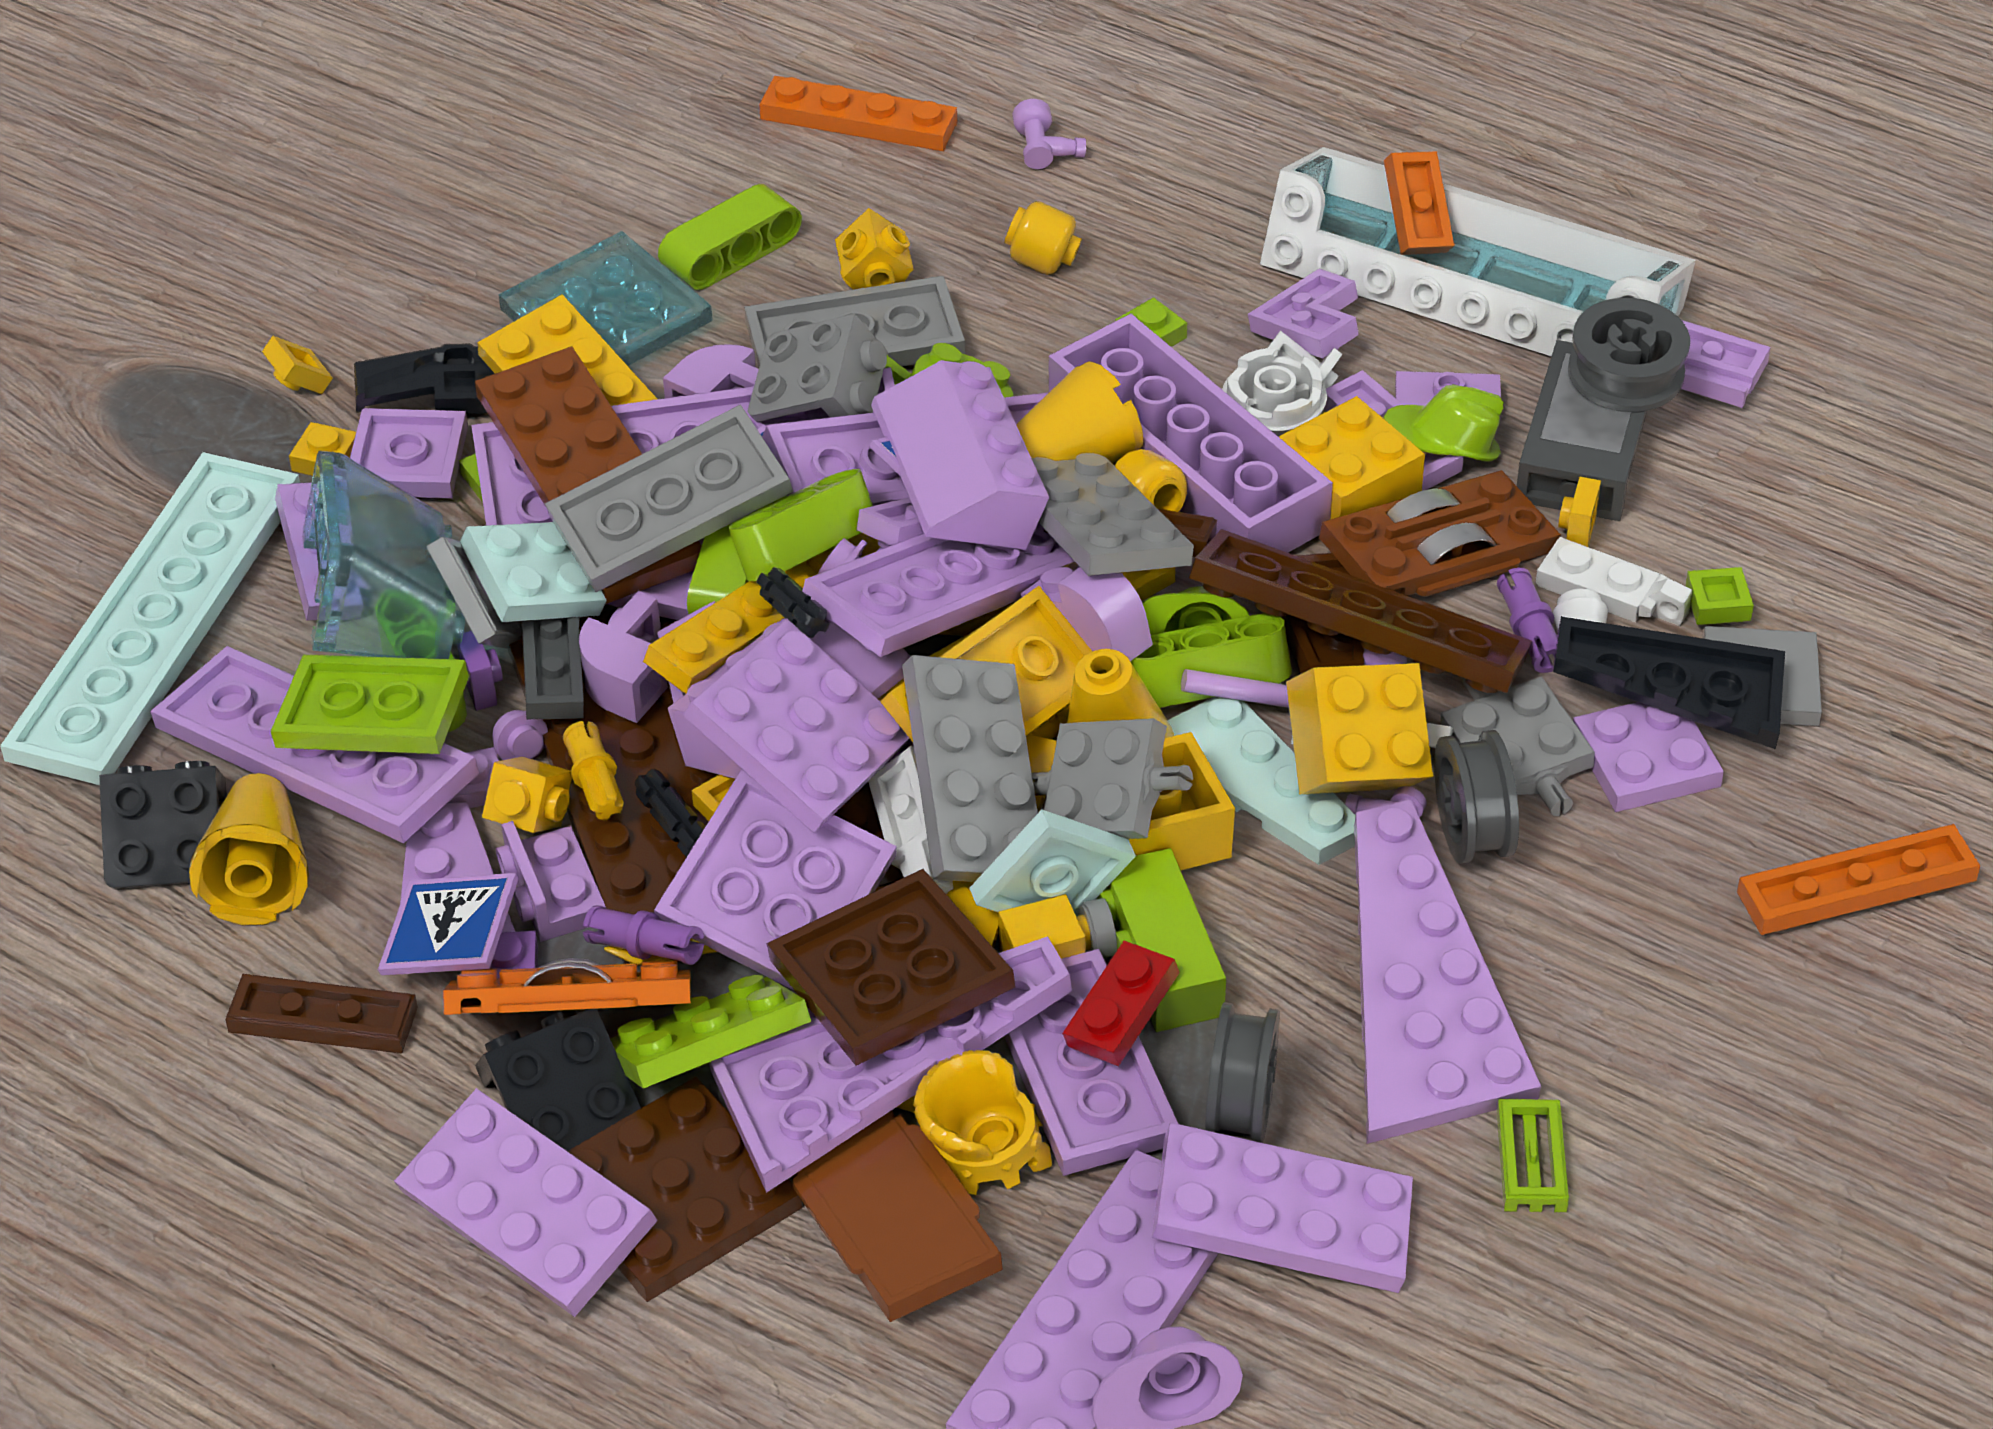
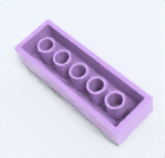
(1228, 456)

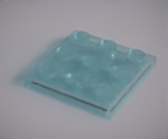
(620, 294)

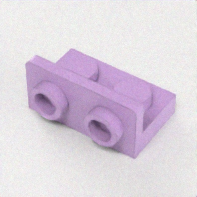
(553, 880)

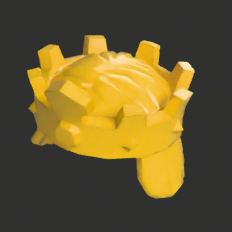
(980, 1119)

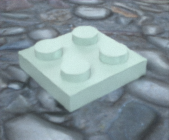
(530, 572)
(1053, 860)

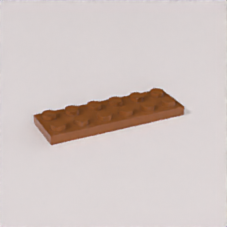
(567, 436)

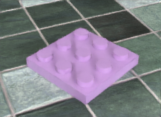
(798, 724)
(768, 874)

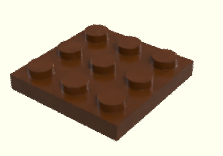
(890, 966)
(696, 1179)

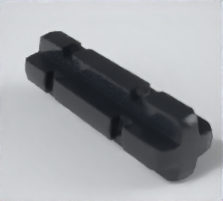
(792, 603)
(669, 809)

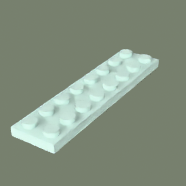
(149, 621)

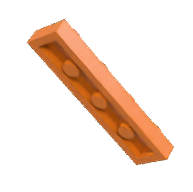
(858, 113)
(1858, 879)

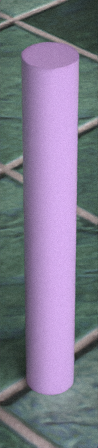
(1234, 688)

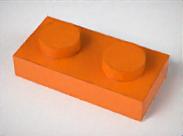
(1418, 203)

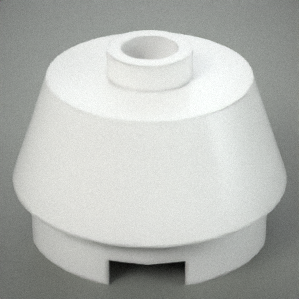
(1277, 389)

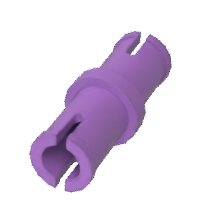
(1530, 617)
(643, 935)

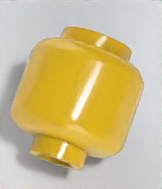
(1042, 238)
(1155, 478)

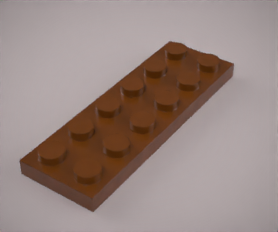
(1362, 610)

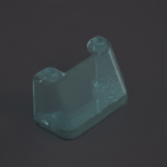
(374, 566)

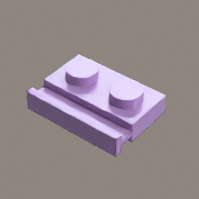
(1722, 365)

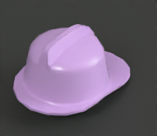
(1168, 1383)

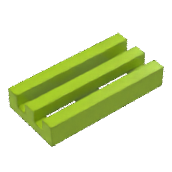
(1532, 1194)

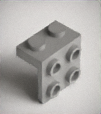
(819, 366)

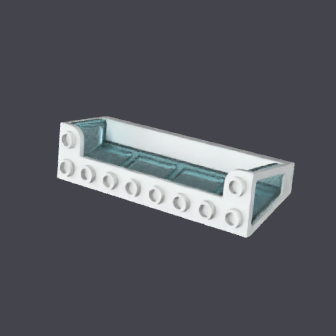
(1505, 278)

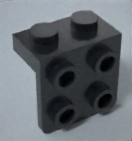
(156, 821)
(561, 1077)

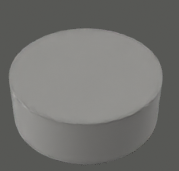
(1100, 926)

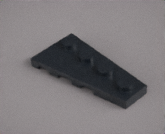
(1692, 677)

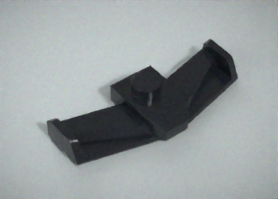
(441, 371)

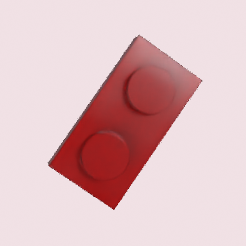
(1121, 1003)

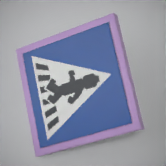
(448, 924)

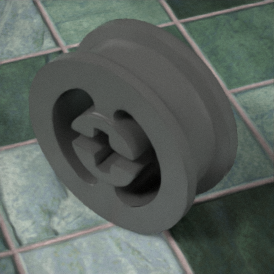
(1628, 354)
(1476, 796)
(1242, 1072)

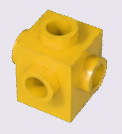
(873, 252)

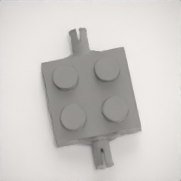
(1537, 735)
(1110, 775)

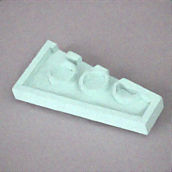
(1263, 780)

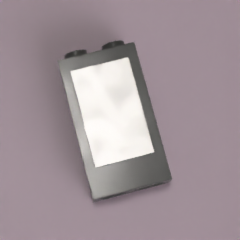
(1577, 440)

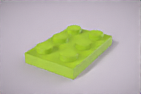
(370, 704)
(707, 1029)

